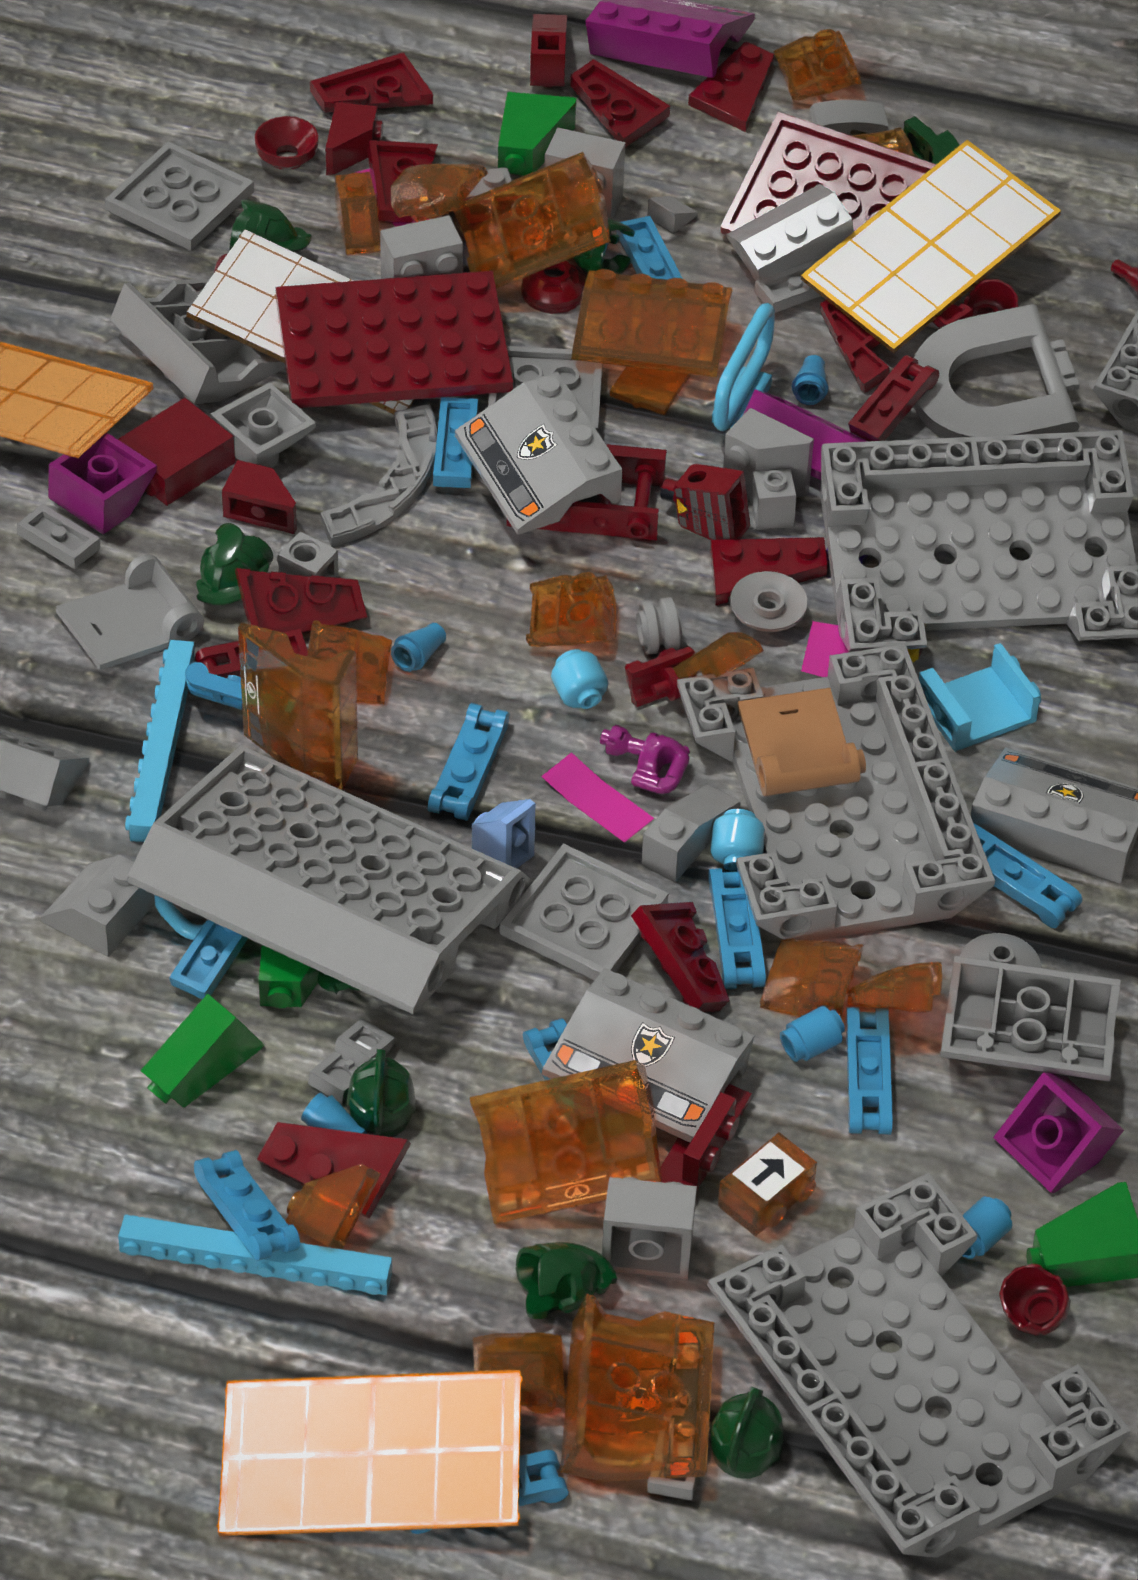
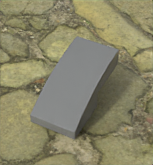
(849, 115)
(351, 1051)

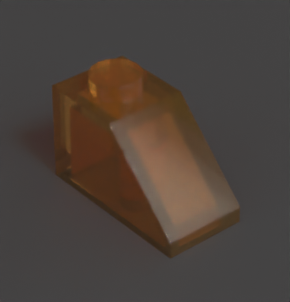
(357, 212)
(332, 1204)

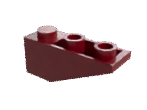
(548, 50)

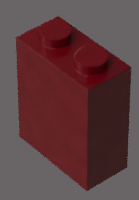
(184, 447)

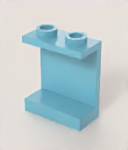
(982, 702)

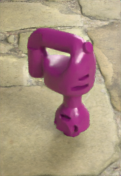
(653, 755)

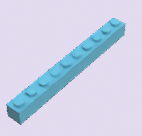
(161, 741)
(226, 1251)

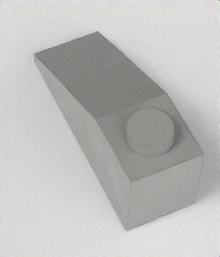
(684, 831)

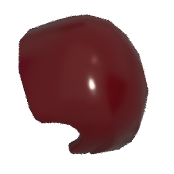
(991, 296)
(1034, 1299)

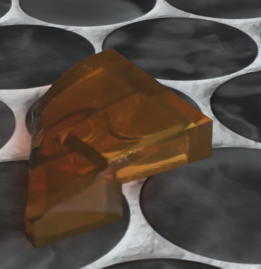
(721, 656)

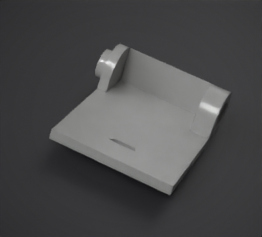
(132, 616)

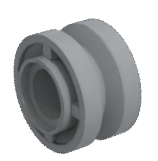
(658, 625)

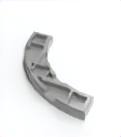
(397, 487)

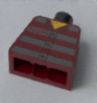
(710, 501)

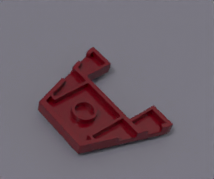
(857, 343)

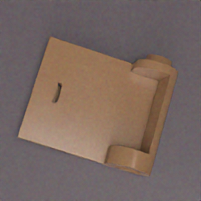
(799, 742)

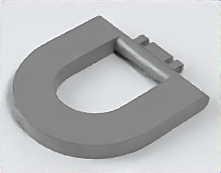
(987, 336)

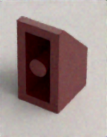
(350, 135)
(258, 498)

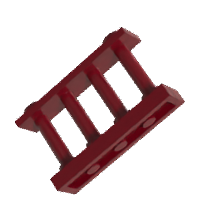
(640, 467)

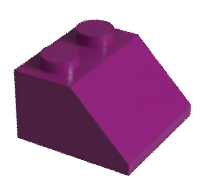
(101, 483)
(1057, 1132)

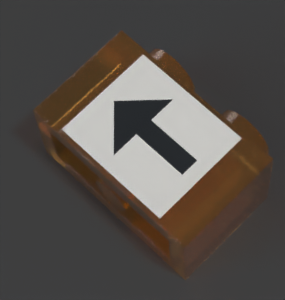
(768, 1184)

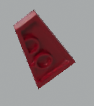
(379, 83)
(735, 87)
(617, 102)
(387, 162)
(737, 558)
(295, 601)
(681, 953)
(316, 1152)

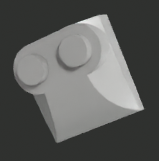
(263, 424)

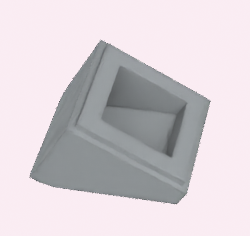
(670, 212)

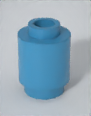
(812, 1034)
(990, 1221)

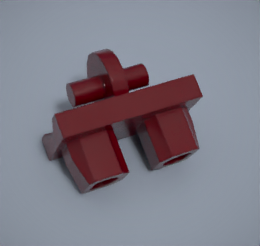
(656, 677)

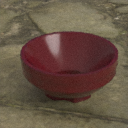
(286, 135)
(554, 294)

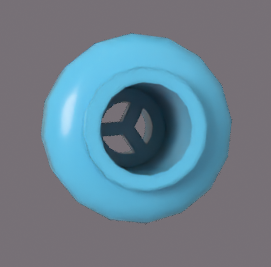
(579, 679)
(735, 836)

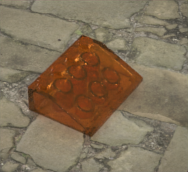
(652, 323)

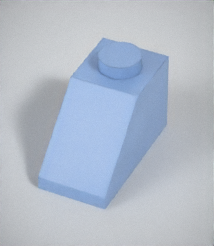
(506, 832)

